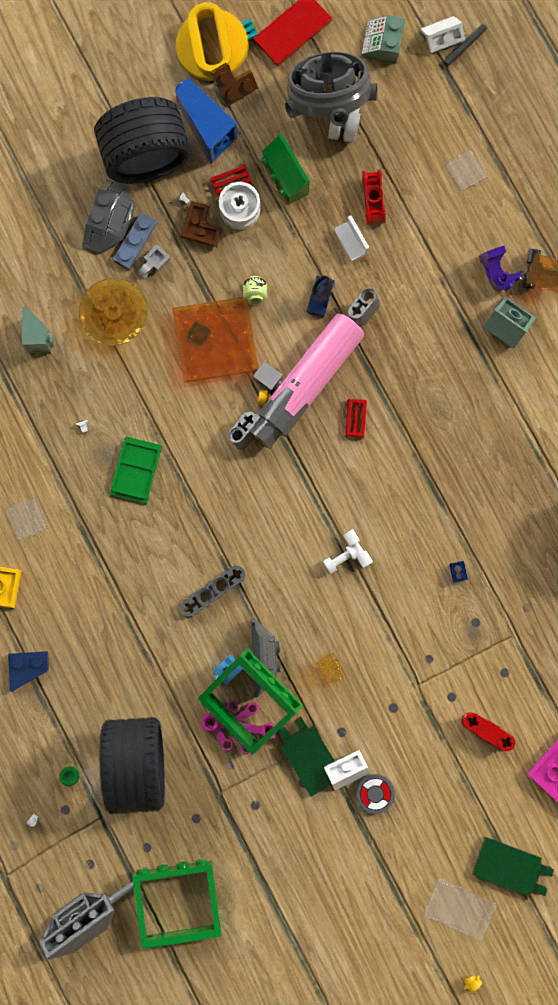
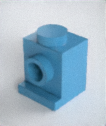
(226, 663)

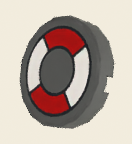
(375, 793)

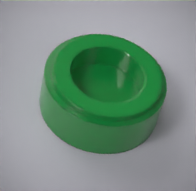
(69, 776)

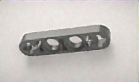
(211, 588)

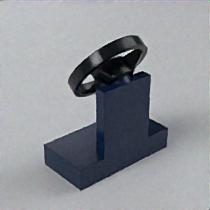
(320, 295)

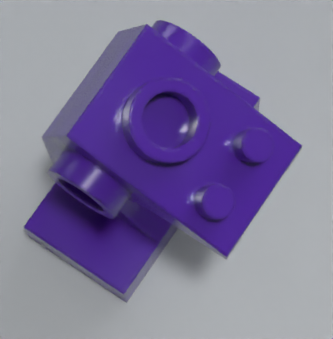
(491, 262)

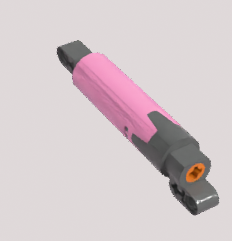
(307, 376)

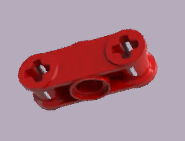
(373, 208)
(488, 731)

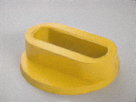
(231, 36)

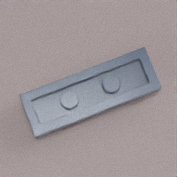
(135, 241)

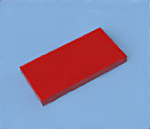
(292, 30)

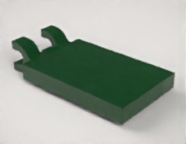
(307, 756)
(510, 867)

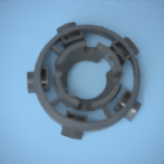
(339, 69)

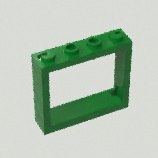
(270, 685)
(184, 935)

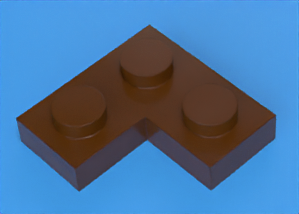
(233, 88)
(196, 228)

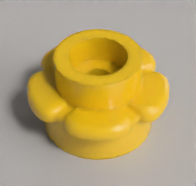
(263, 397)
(472, 983)

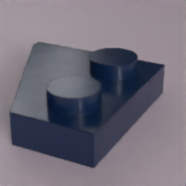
(26, 667)

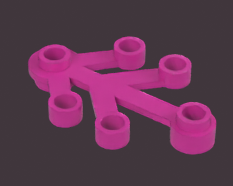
(241, 716)

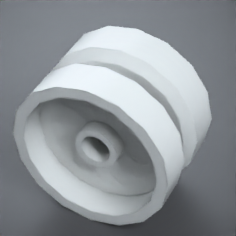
(350, 127)
(239, 205)

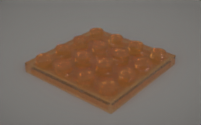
(215, 339)

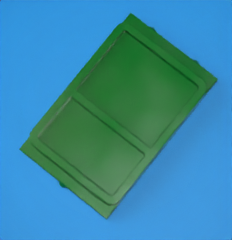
(136, 470)

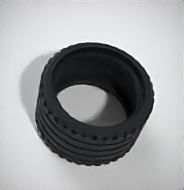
(142, 140)
(132, 765)

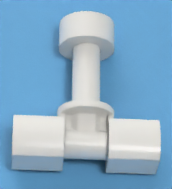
(353, 551)

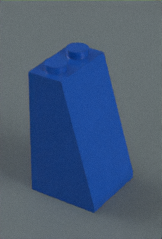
(208, 122)

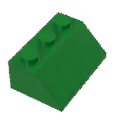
(285, 170)

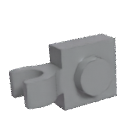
(154, 260)

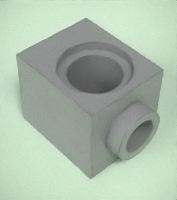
(268, 377)

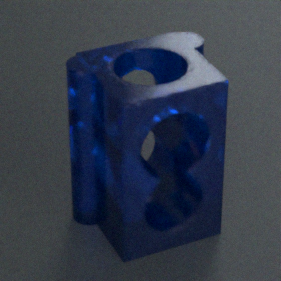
(462, 571)

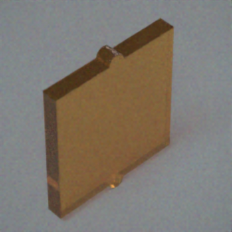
(543, 273)

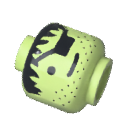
(255, 290)

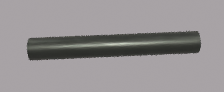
(456, 53)

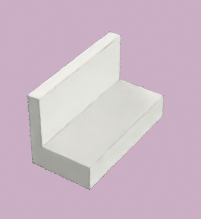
(443, 34)
(351, 240)
(347, 770)

